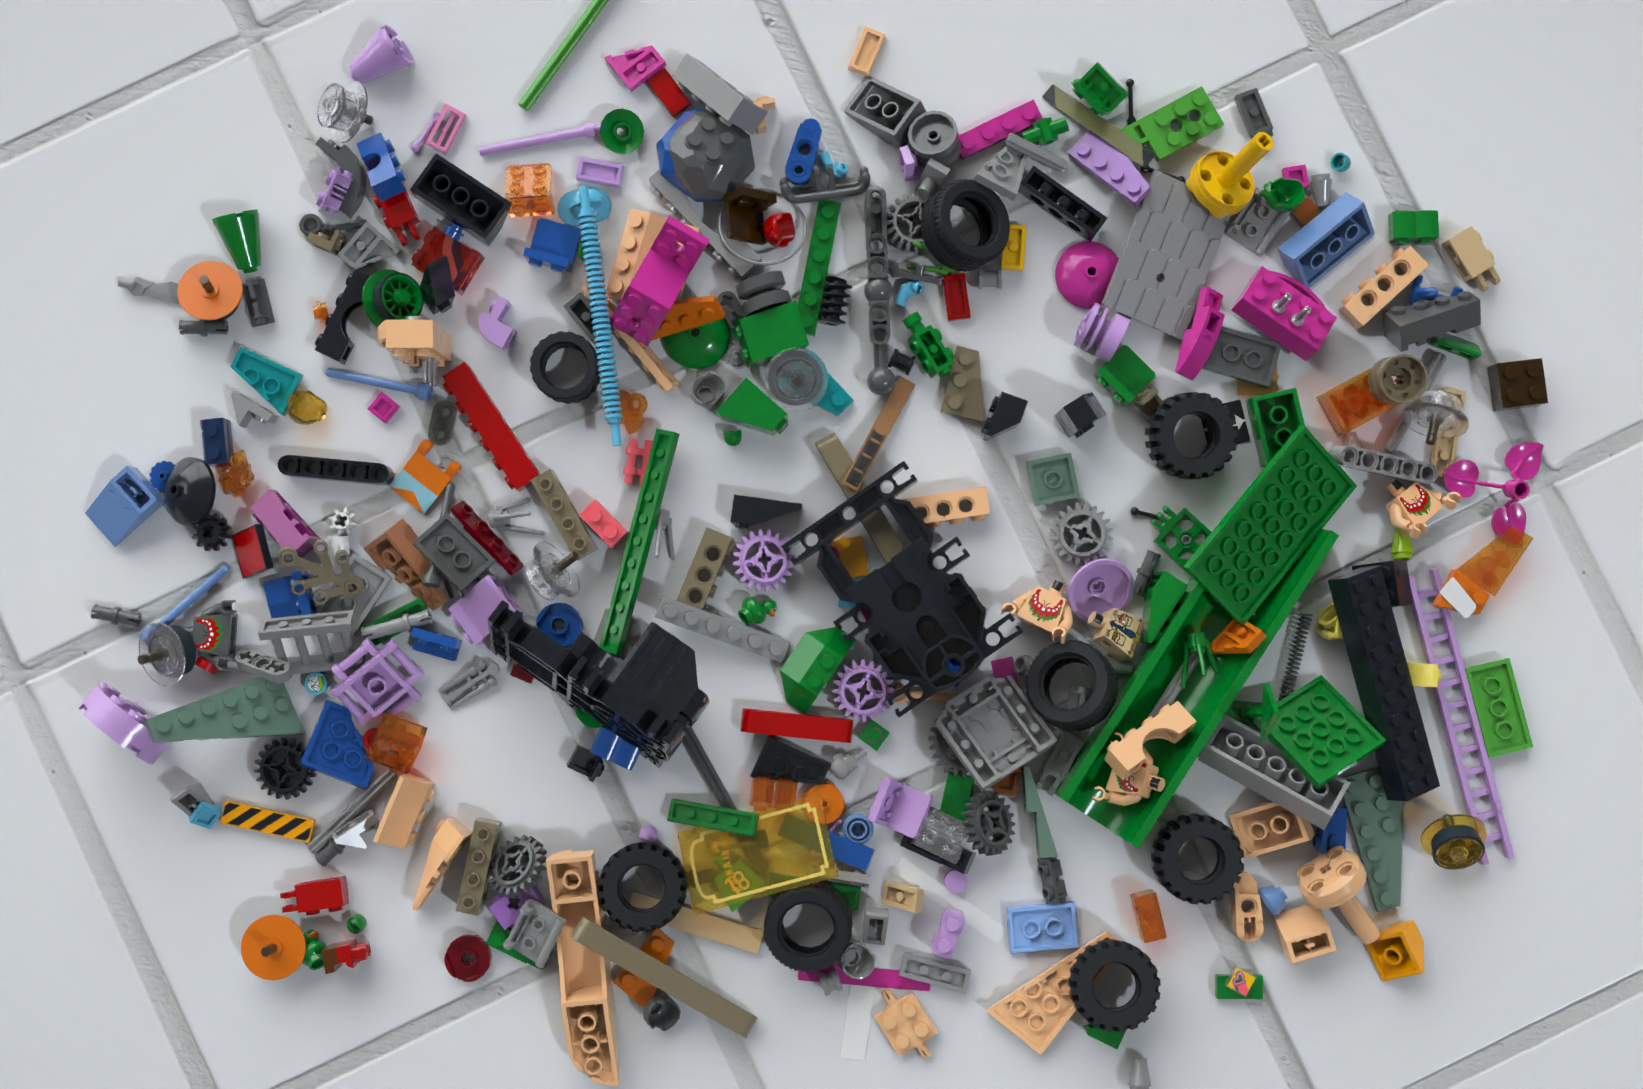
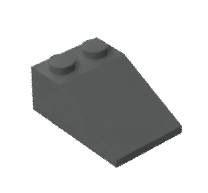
(885, 111)

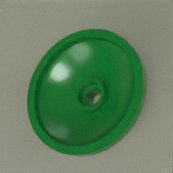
(702, 350)

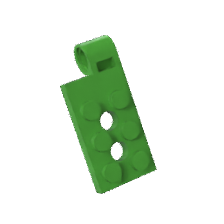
(1156, 129)

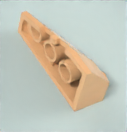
(445, 847)

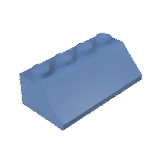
(1327, 240)

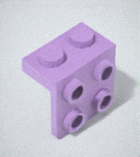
(900, 807)

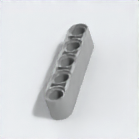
(1392, 464)

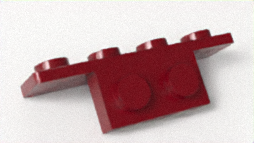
(486, 537)

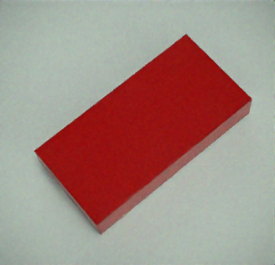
(668, 92)
(956, 297)

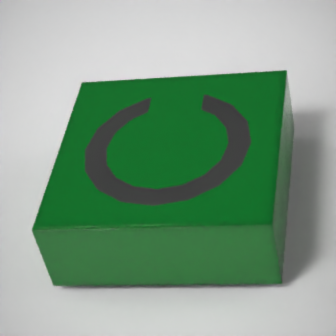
(874, 735)

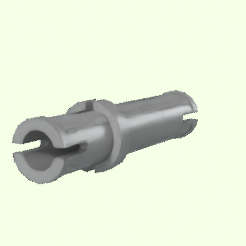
(396, 625)

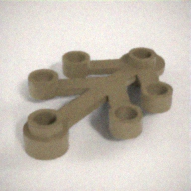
(324, 574)

